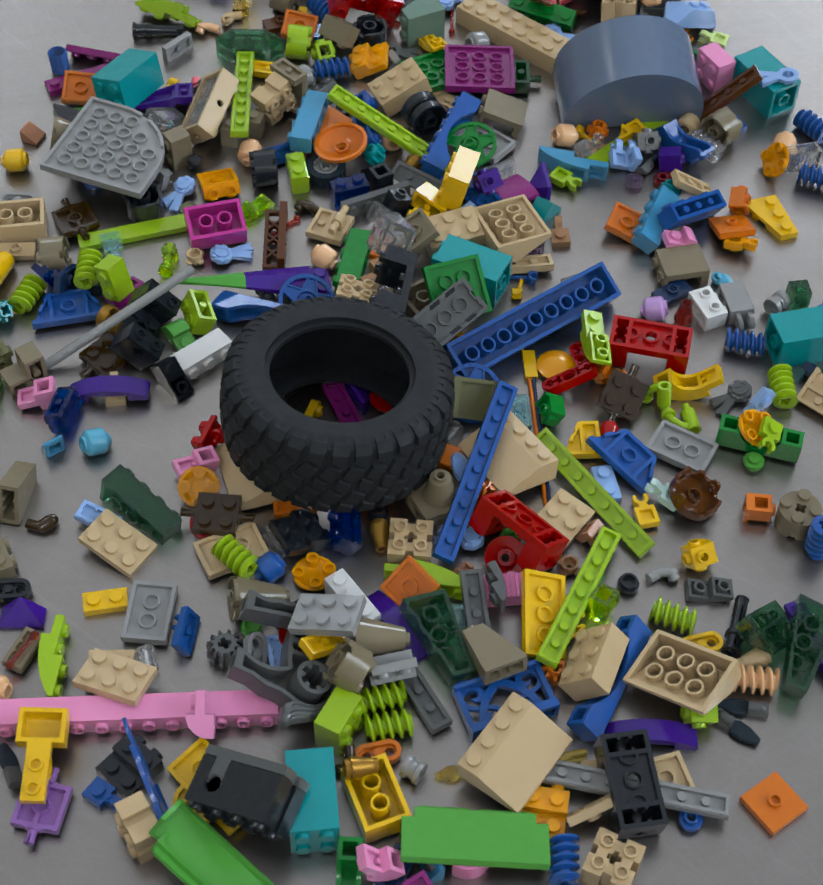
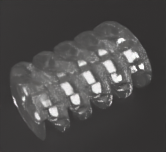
(719, 149)

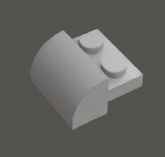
(393, 667)

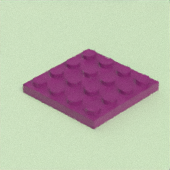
(479, 68)

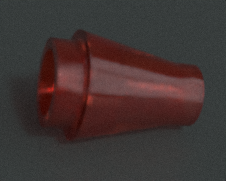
(684, 313)

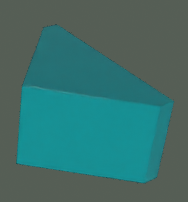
(545, 208)

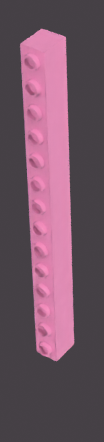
(153, 711)

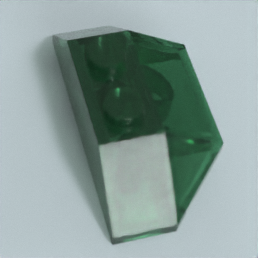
(260, 41)
(765, 628)

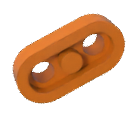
(379, 747)

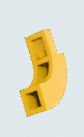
(692, 385)

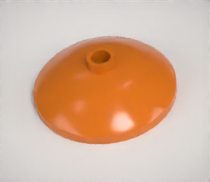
(340, 142)

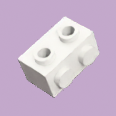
(708, 308)

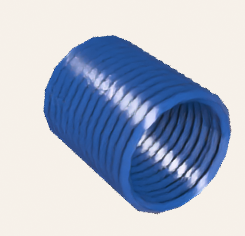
(58, 60)

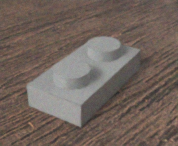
(177, 47)

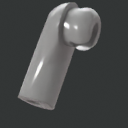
(662, 571)

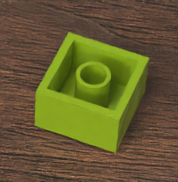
(338, 720)

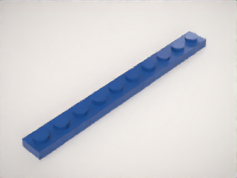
(474, 473)

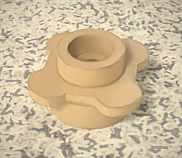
(194, 256)

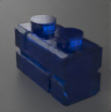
(348, 187)
(63, 410)
(345, 531)

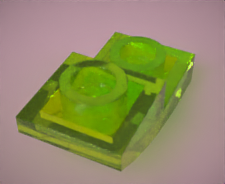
(256, 208)

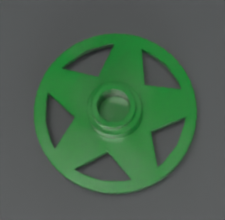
(473, 141)

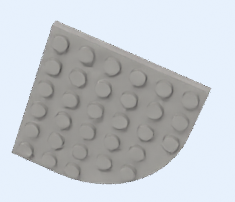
(109, 149)

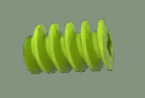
(85, 274)
(27, 293)
(782, 383)
(235, 556)
(673, 616)
(383, 697)
(388, 725)

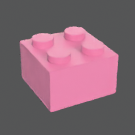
(714, 67)

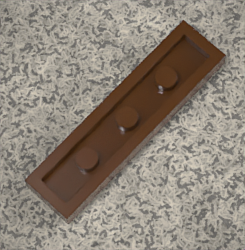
(732, 90)

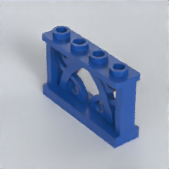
(464, 688)

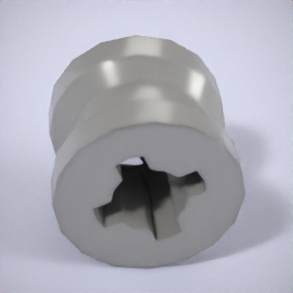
(413, 769)

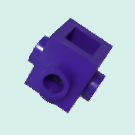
(487, 180)

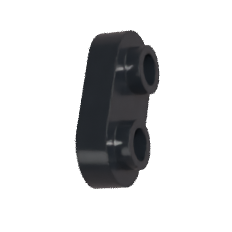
(10, 587)

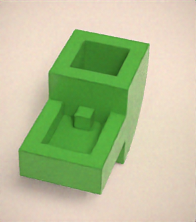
(178, 333)

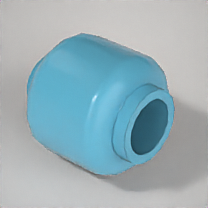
(95, 441)

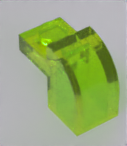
(602, 602)

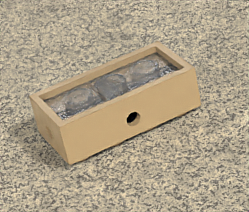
(210, 105)

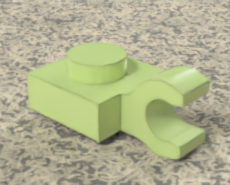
(721, 38)

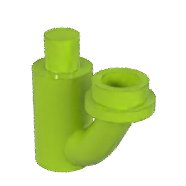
(663, 391)
(688, 415)

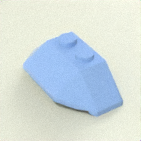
(690, 14)

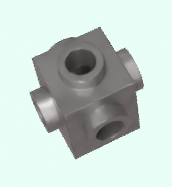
(647, 140)

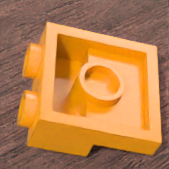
(368, 60)
(218, 183)
(550, 807)

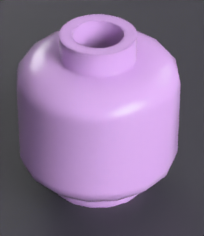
(654, 308)

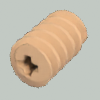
(758, 679)

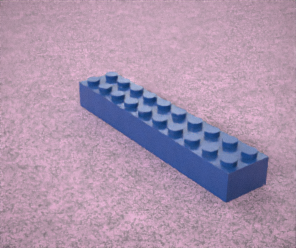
(533, 320)

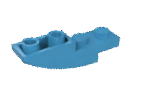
(580, 167)

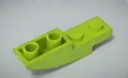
(168, 9)
(593, 338)
(445, 577)
(51, 659)

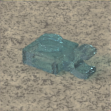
(111, 243)

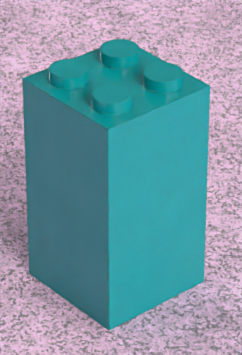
(129, 78)
(770, 99)
(494, 264)
(795, 336)
(318, 818)

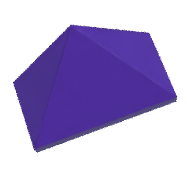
(541, 181)
(359, 396)
(23, 613)

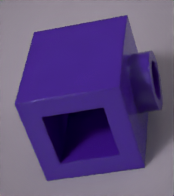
(671, 158)

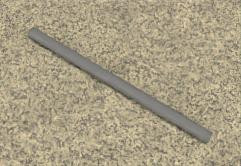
(119, 316)

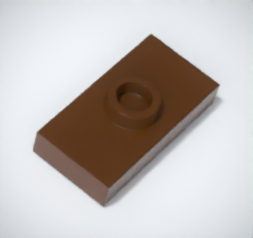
(273, 24)

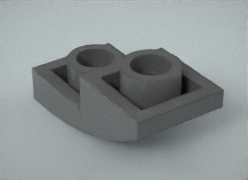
(497, 585)
(713, 590)

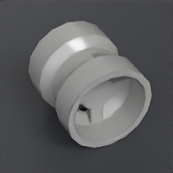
(778, 301)

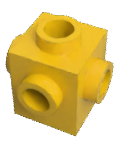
(698, 554)

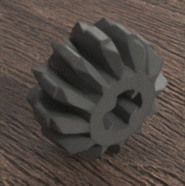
(222, 647)

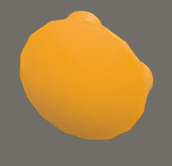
(775, 159)
(553, 363)
(749, 425)
(197, 480)
(311, 571)

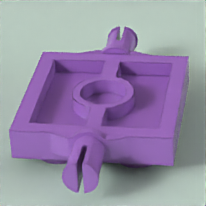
(43, 817)

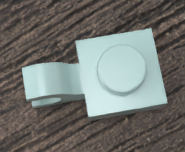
(657, 488)

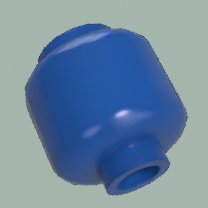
(270, 567)

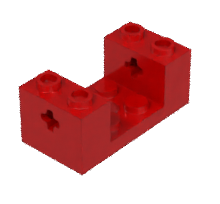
(386, 9)
(670, 341)
(504, 510)

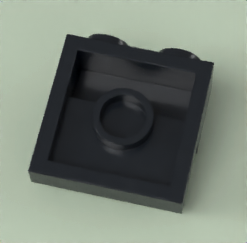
(299, 532)
(121, 769)

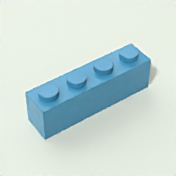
(308, 121)
(648, 232)

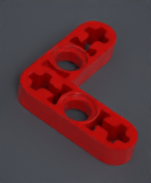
(579, 374)

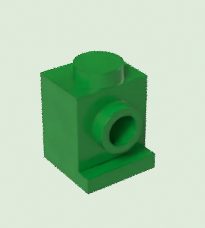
(551, 409)

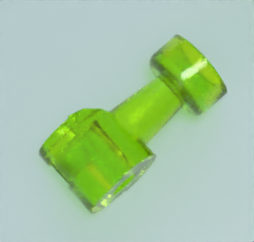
(169, 257)

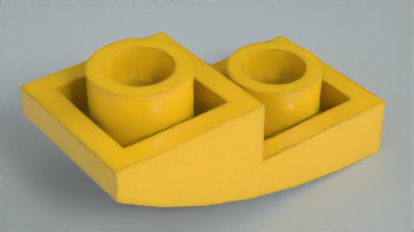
(431, 43)

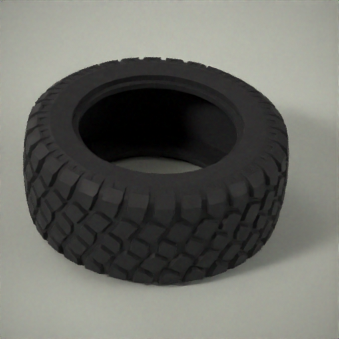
(328, 461)

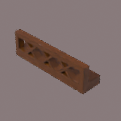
(280, 239)

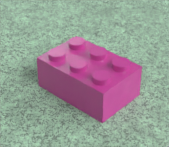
(215, 224)

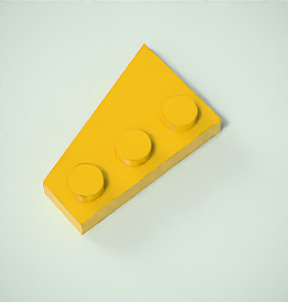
(774, 216)

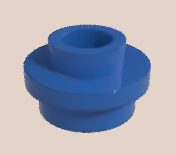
(688, 825)

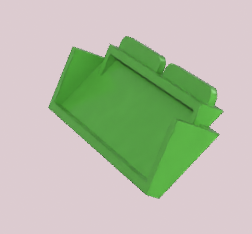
(474, 838)
(199, 852)

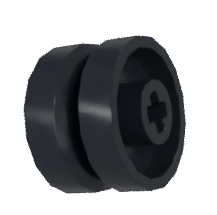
(423, 113)

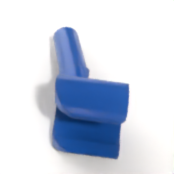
(530, 279)

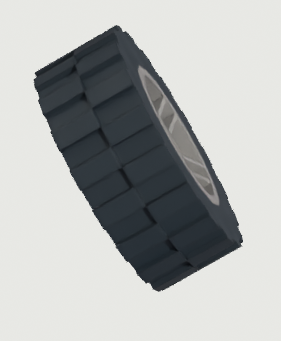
(322, 172)

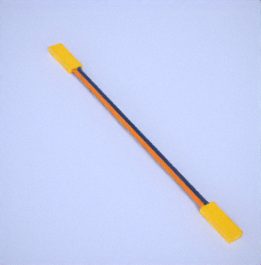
(531, 376)

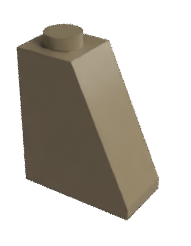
(16, 491)
(493, 654)

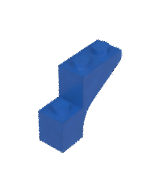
(694, 148)

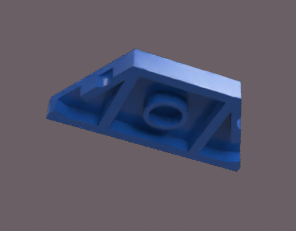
(66, 308)
(626, 456)

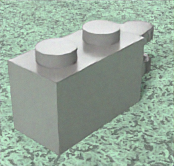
(738, 304)

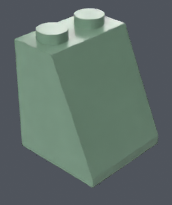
(422, 19)

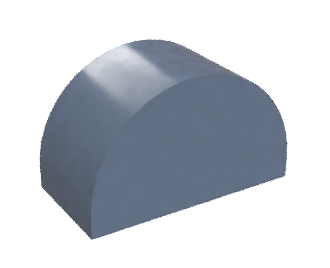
(627, 72)

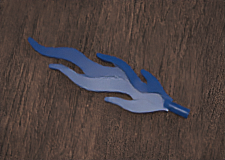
(154, 791)

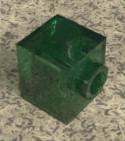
(799, 294)

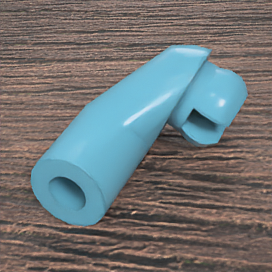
(719, 278)

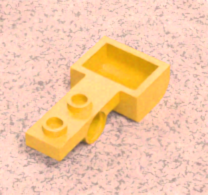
(40, 731)

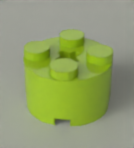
(298, 42)

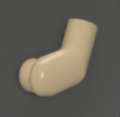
(229, 17)

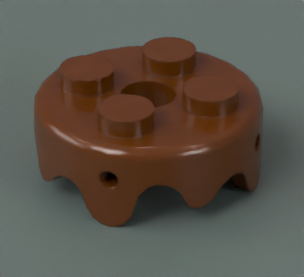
(702, 488)

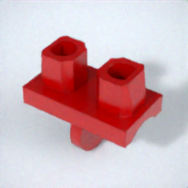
(210, 434)

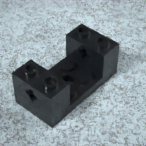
(396, 272)
(138, 334)
(637, 808)

